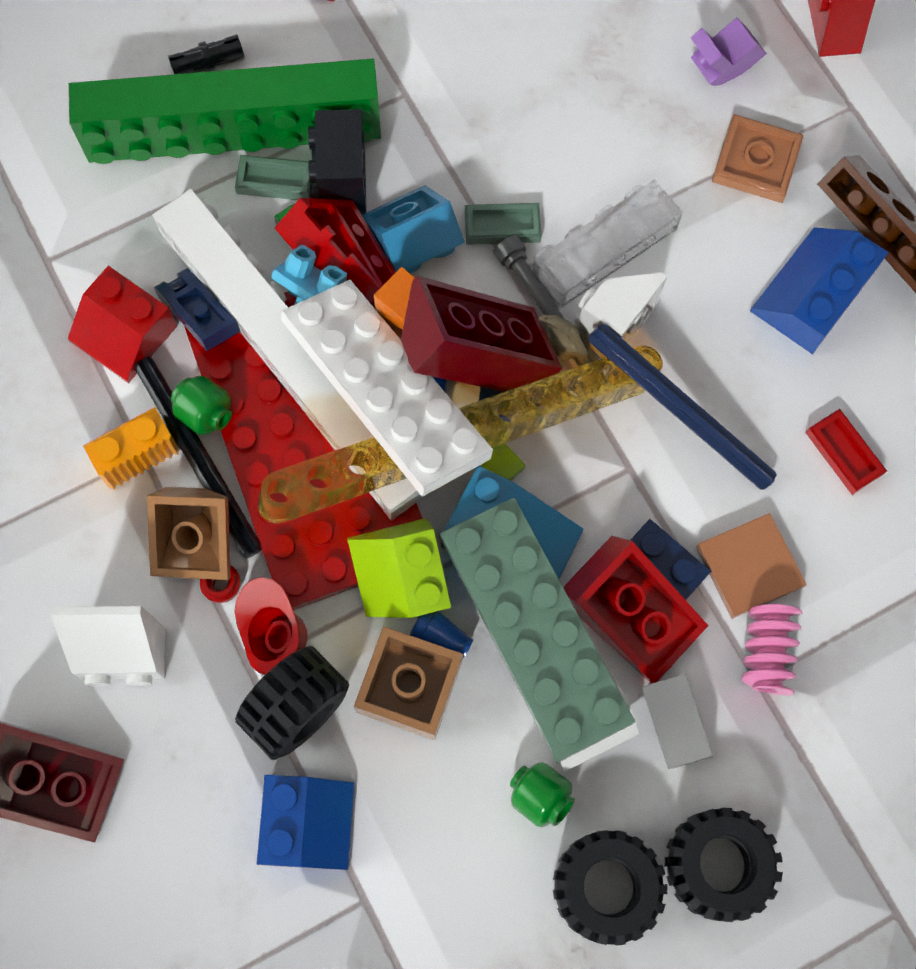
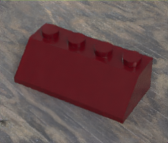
(475, 337)

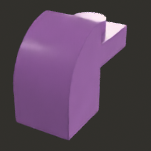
(726, 53)

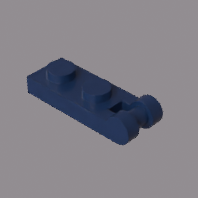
(197, 309)

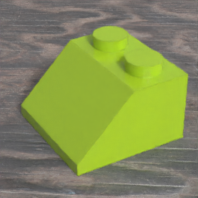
(399, 571)

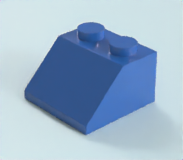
(305, 822)

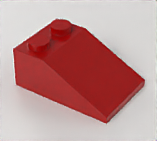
(634, 608)

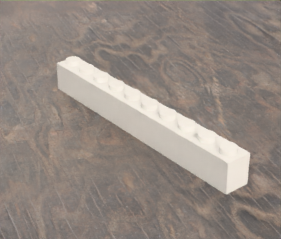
(257, 307)

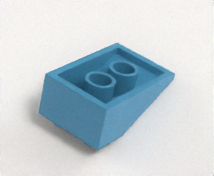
(552, 529)

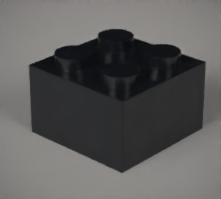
(338, 157)

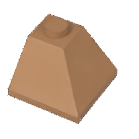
(188, 533)

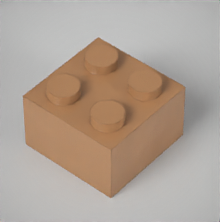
(408, 683)

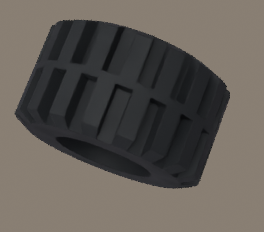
(291, 702)
(758, 857)
(646, 879)

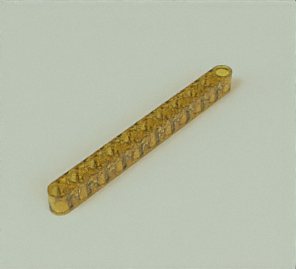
(483, 415)

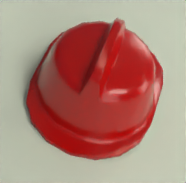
(268, 624)

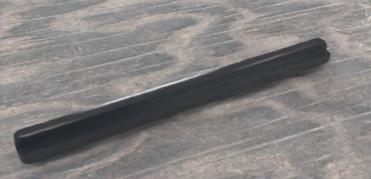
(197, 456)

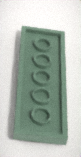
(536, 630)

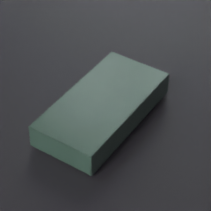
(273, 178)
(499, 221)

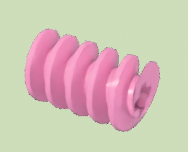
(770, 648)

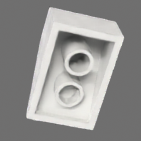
(111, 643)

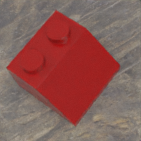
(120, 323)

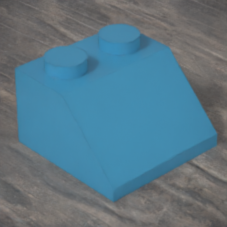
(415, 228)

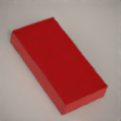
(846, 451)

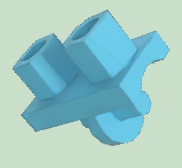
(303, 278)

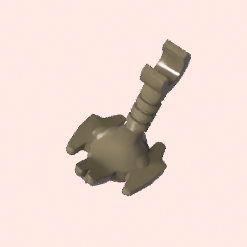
(565, 340)

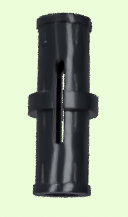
(207, 55)

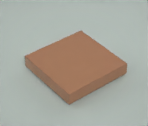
(757, 158)
(751, 565)

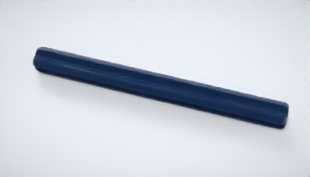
(682, 406)

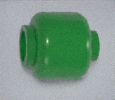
(201, 405)
(541, 794)

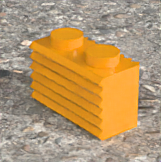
(131, 448)

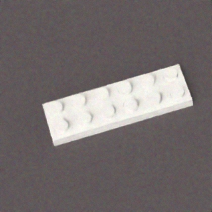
(372, 373)

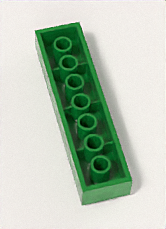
(217, 109)

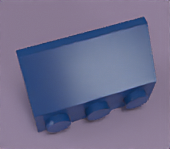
(818, 284)

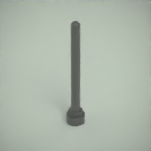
(512, 254)

